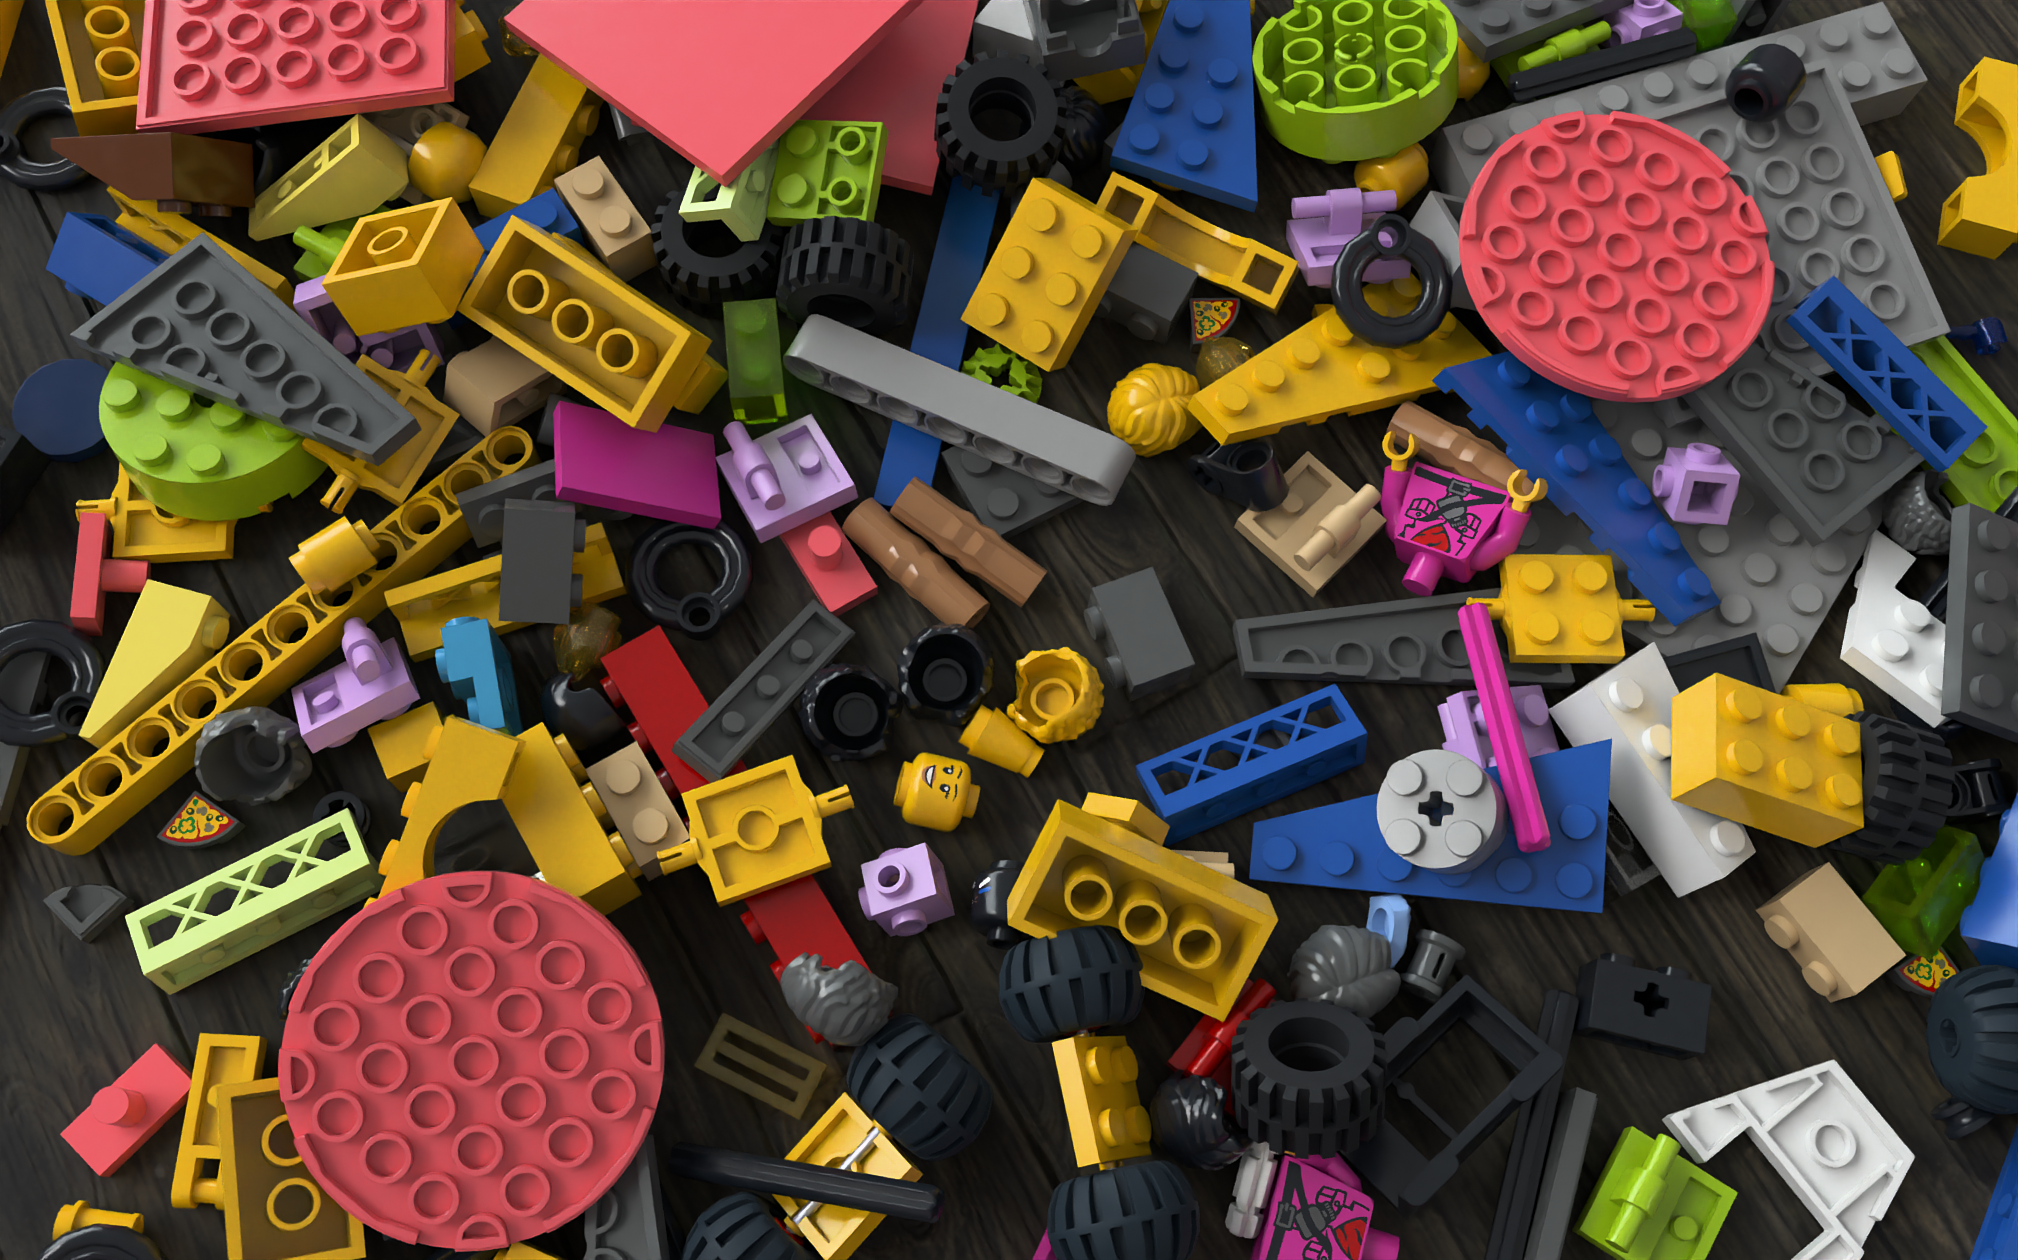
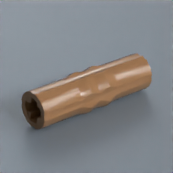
(1454, 448)
(967, 541)
(914, 565)

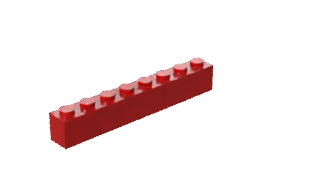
(665, 704)

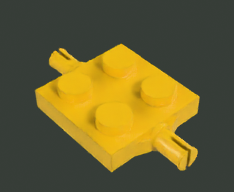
(401, 470)
(157, 535)
(1562, 609)
(755, 830)

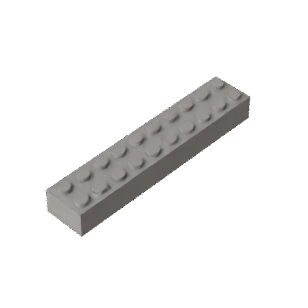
(1862, 44)

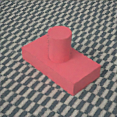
(829, 564)
(99, 574)
(130, 1111)

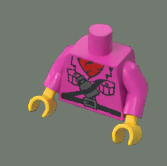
(1449, 521)
(1319, 1215)

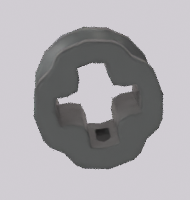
(1431, 965)

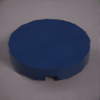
(61, 410)

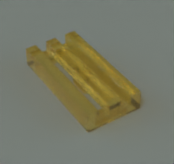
(805, 1088)

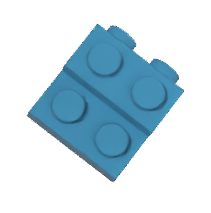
(480, 673)

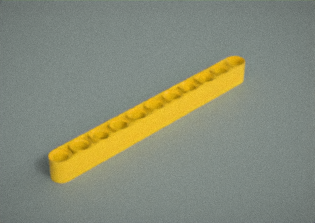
(267, 643)

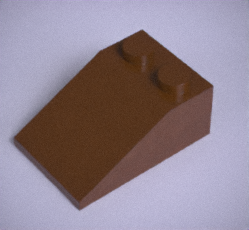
(169, 169)

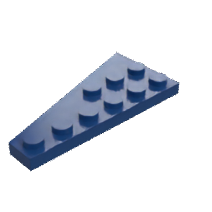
(1196, 105)
(1564, 442)
(1346, 850)

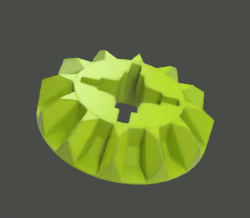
(992, 361)

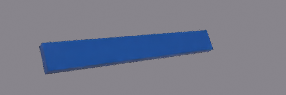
(939, 331)

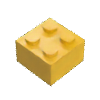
(404, 267)

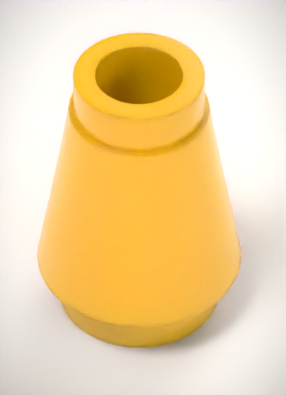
(1000, 741)

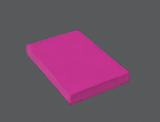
(633, 469)

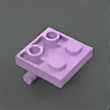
(1321, 239)
(784, 476)
(356, 693)
(1468, 733)

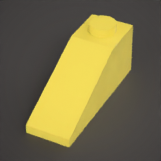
(334, 182)
(161, 647)

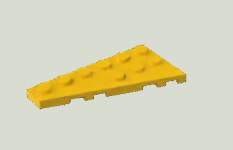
(1331, 371)

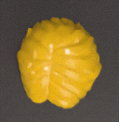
(1152, 410)
(1056, 695)

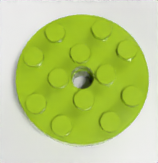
(1356, 76)
(198, 452)

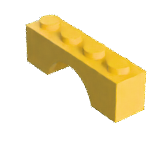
(1984, 209)
(1217, 255)
(464, 767)

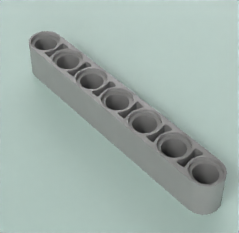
(960, 409)

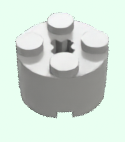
(1417, 788)

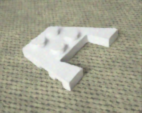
(1895, 637)
(1819, 1140)

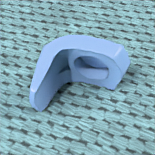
(1391, 918)

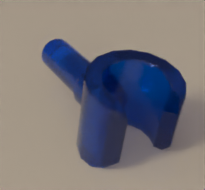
(1985, 333)

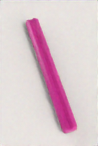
(1504, 729)

